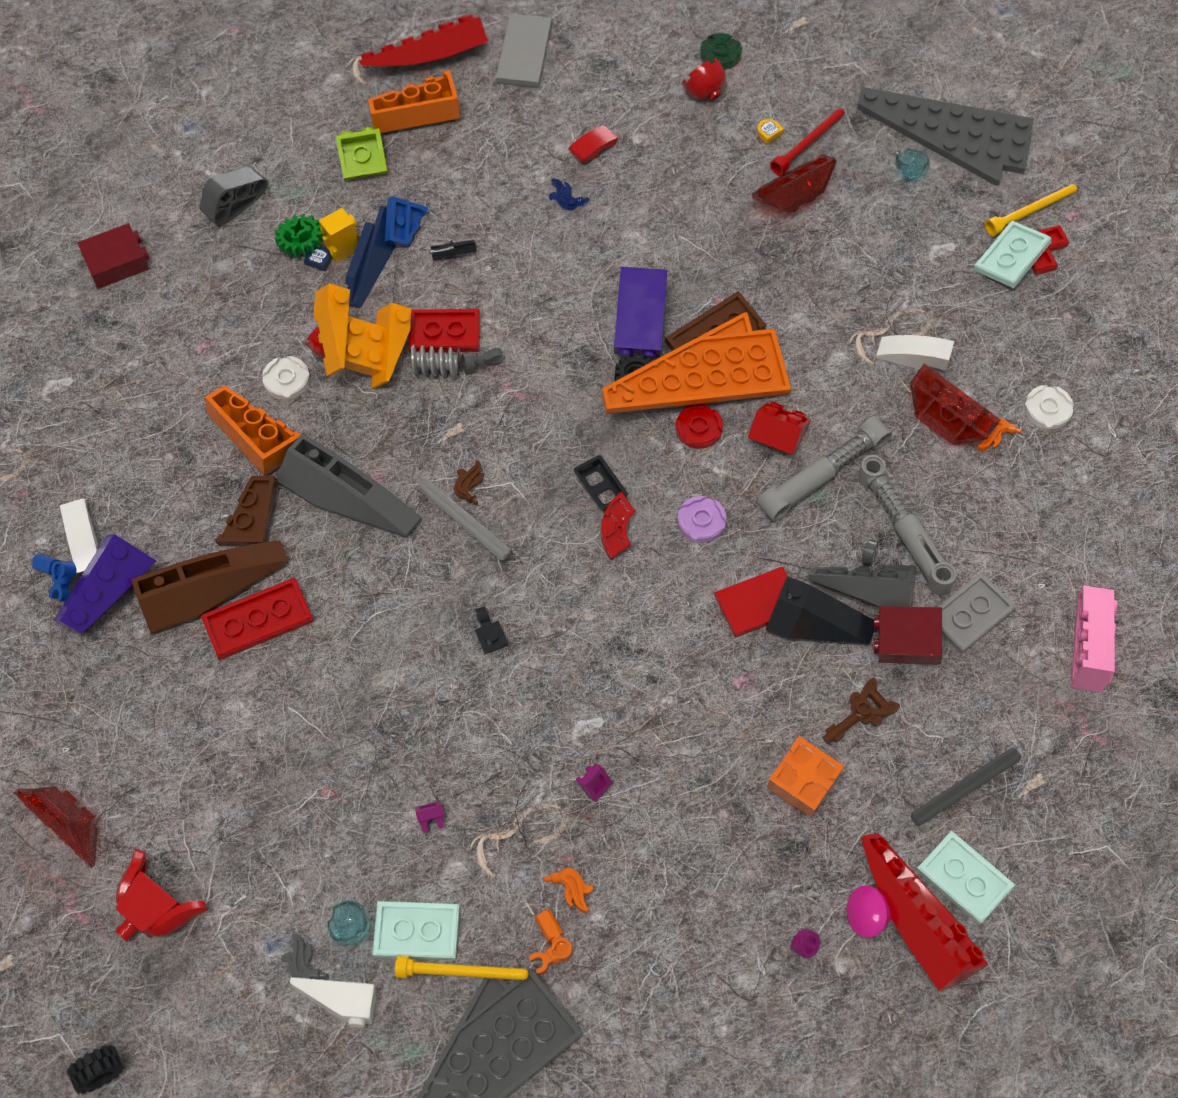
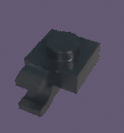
(489, 634)

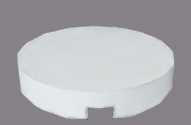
(286, 377)
(1049, 407)

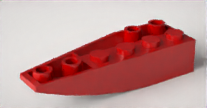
(432, 44)
(921, 919)

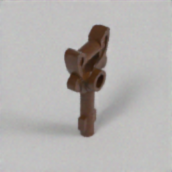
(862, 711)

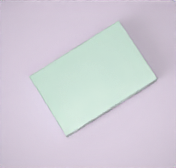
(1012, 254)
(965, 878)
(416, 930)

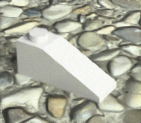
(345, 1000)

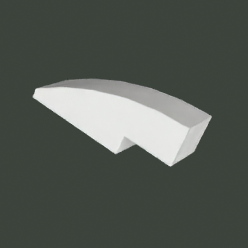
(915, 351)
(79, 533)

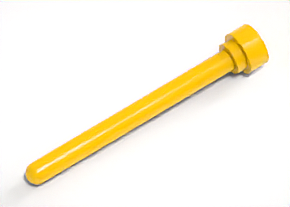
(996, 224)
(409, 967)

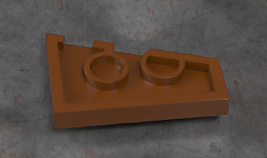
(253, 514)

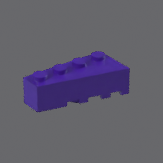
(102, 583)

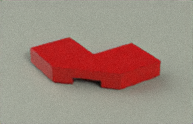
(1046, 262)

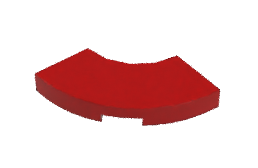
(614, 526)

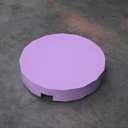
(701, 519)

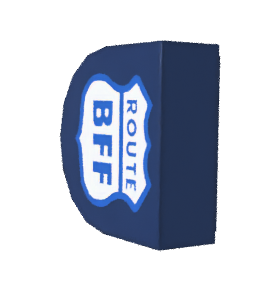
(319, 259)

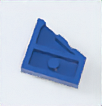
(402, 220)

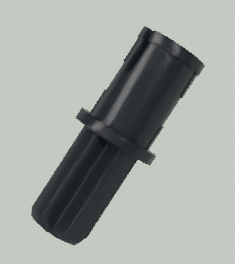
(452, 249)

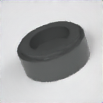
(870, 552)

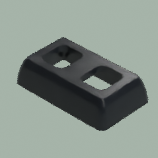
(609, 482)

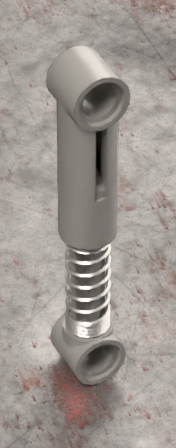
(779, 500)
(908, 527)

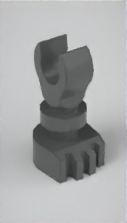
(491, 357)

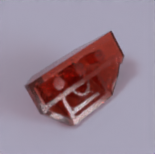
(798, 185)
(950, 409)
(63, 818)

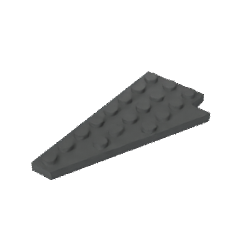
(966, 135)
(501, 1041)

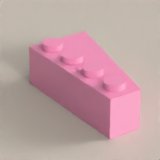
(1094, 639)

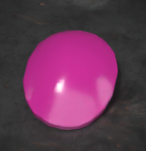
(868, 911)

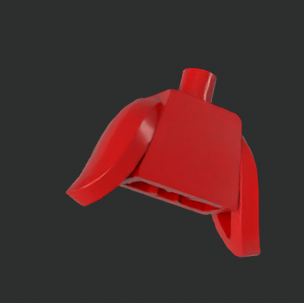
(148, 905)

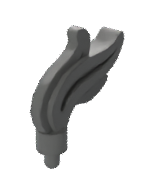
(299, 961)

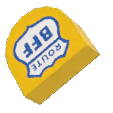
(769, 130)

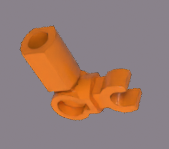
(561, 948)

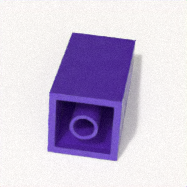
(640, 312)

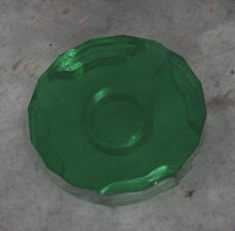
(723, 48)

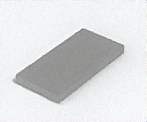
(524, 50)

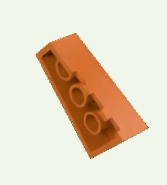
(416, 105)
(250, 429)

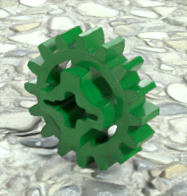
(299, 235)

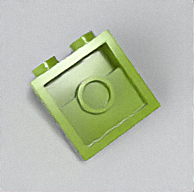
(361, 153)

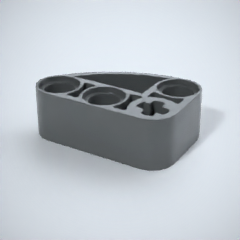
(231, 194)

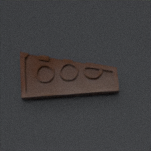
(714, 317)

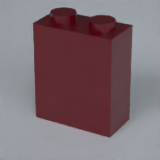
(114, 255)
(909, 635)

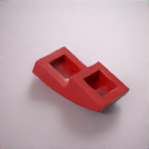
(590, 144)

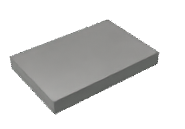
(973, 612)

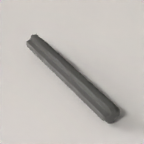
(965, 786)

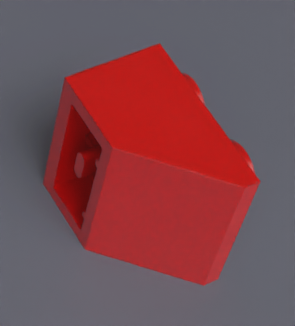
(779, 427)

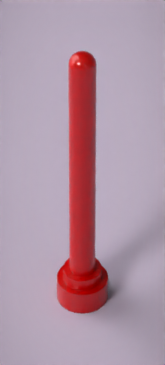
(781, 164)

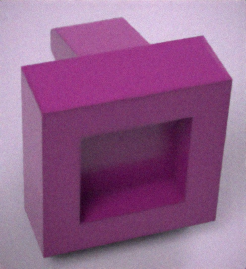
(594, 782)
(430, 811)

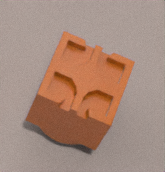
(805, 776)

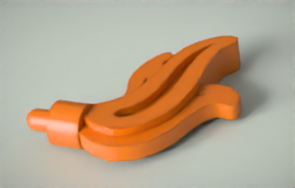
(995, 437)
(574, 887)

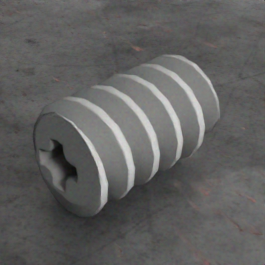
(435, 361)

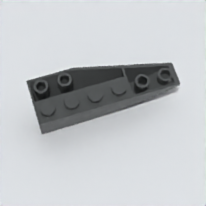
(342, 488)

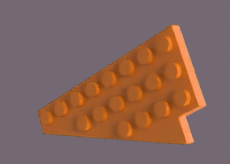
(714, 367)

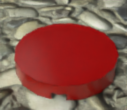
(699, 426)

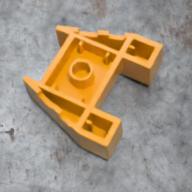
(358, 343)

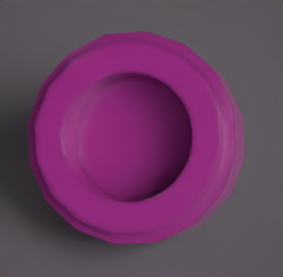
(805, 943)

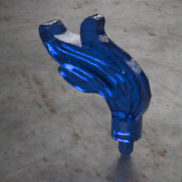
(564, 196)

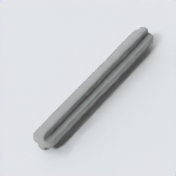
(463, 518)

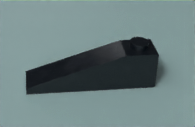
(814, 615)

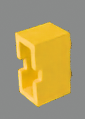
(340, 235)

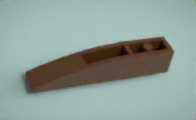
(203, 583)

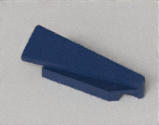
(368, 259)

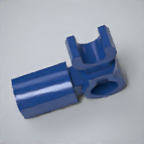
(62, 574)

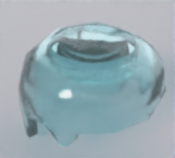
(912, 163)
(348, 923)

